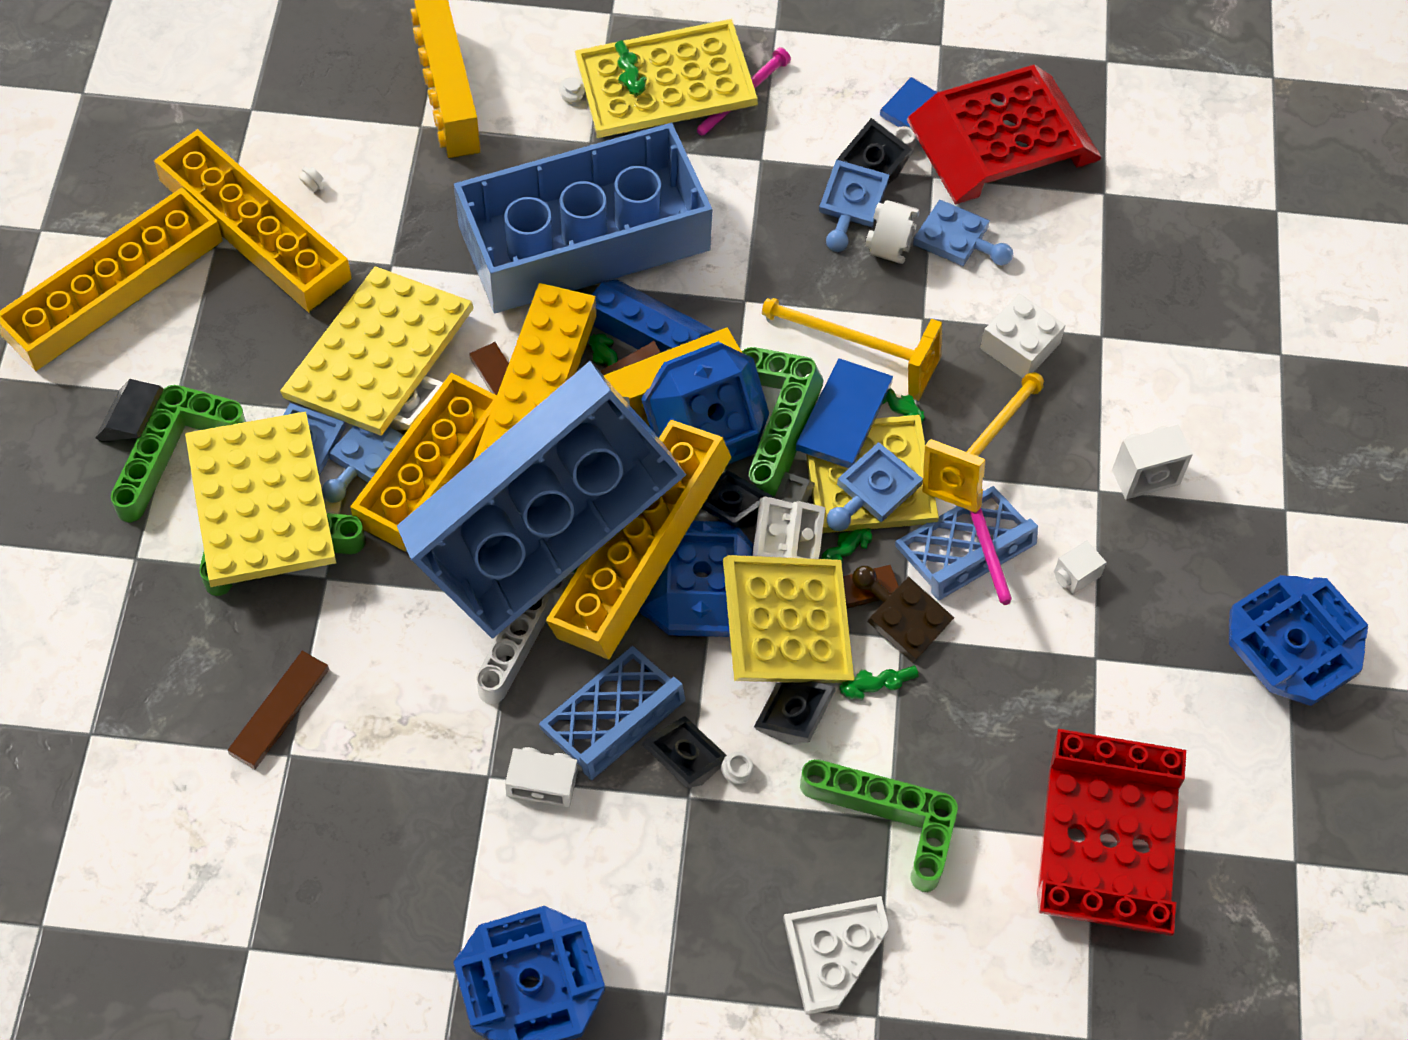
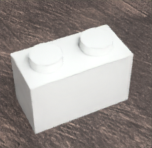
(541, 777)

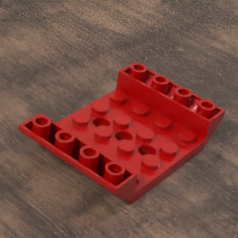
(974, 146)
(1121, 792)

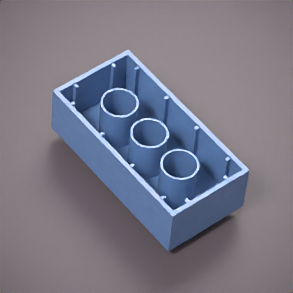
(584, 216)
(539, 501)

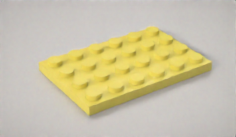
(687, 77)
(377, 350)
(259, 499)

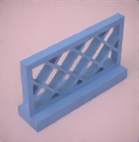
(973, 565)
(634, 723)

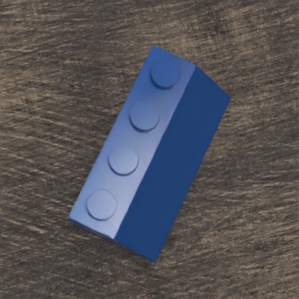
(642, 319)

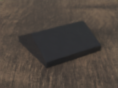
(877, 150)
(130, 411)
(734, 500)
(794, 710)
(686, 752)

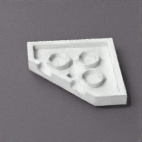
(833, 949)

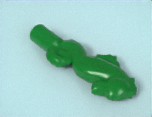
(631, 75)
(602, 353)
(903, 405)
(848, 543)
(867, 683)

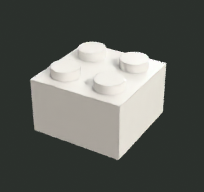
(1022, 336)
(1152, 461)

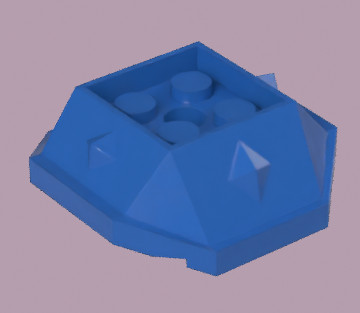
(708, 376)
(692, 604)
(1314, 616)
(525, 945)

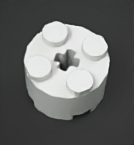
(893, 231)

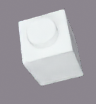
(1079, 567)

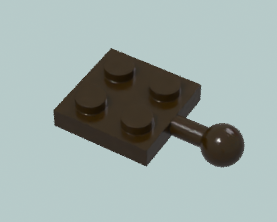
(907, 616)

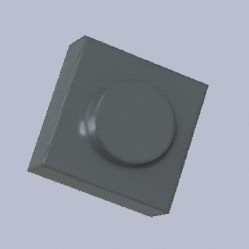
(794, 488)

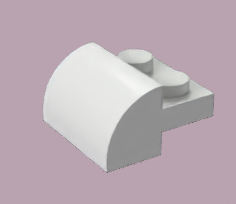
(788, 529)

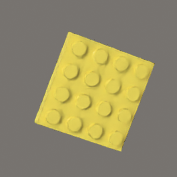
(906, 441)
(787, 619)

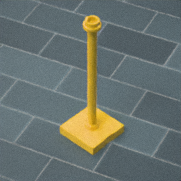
(921, 360)
(959, 474)

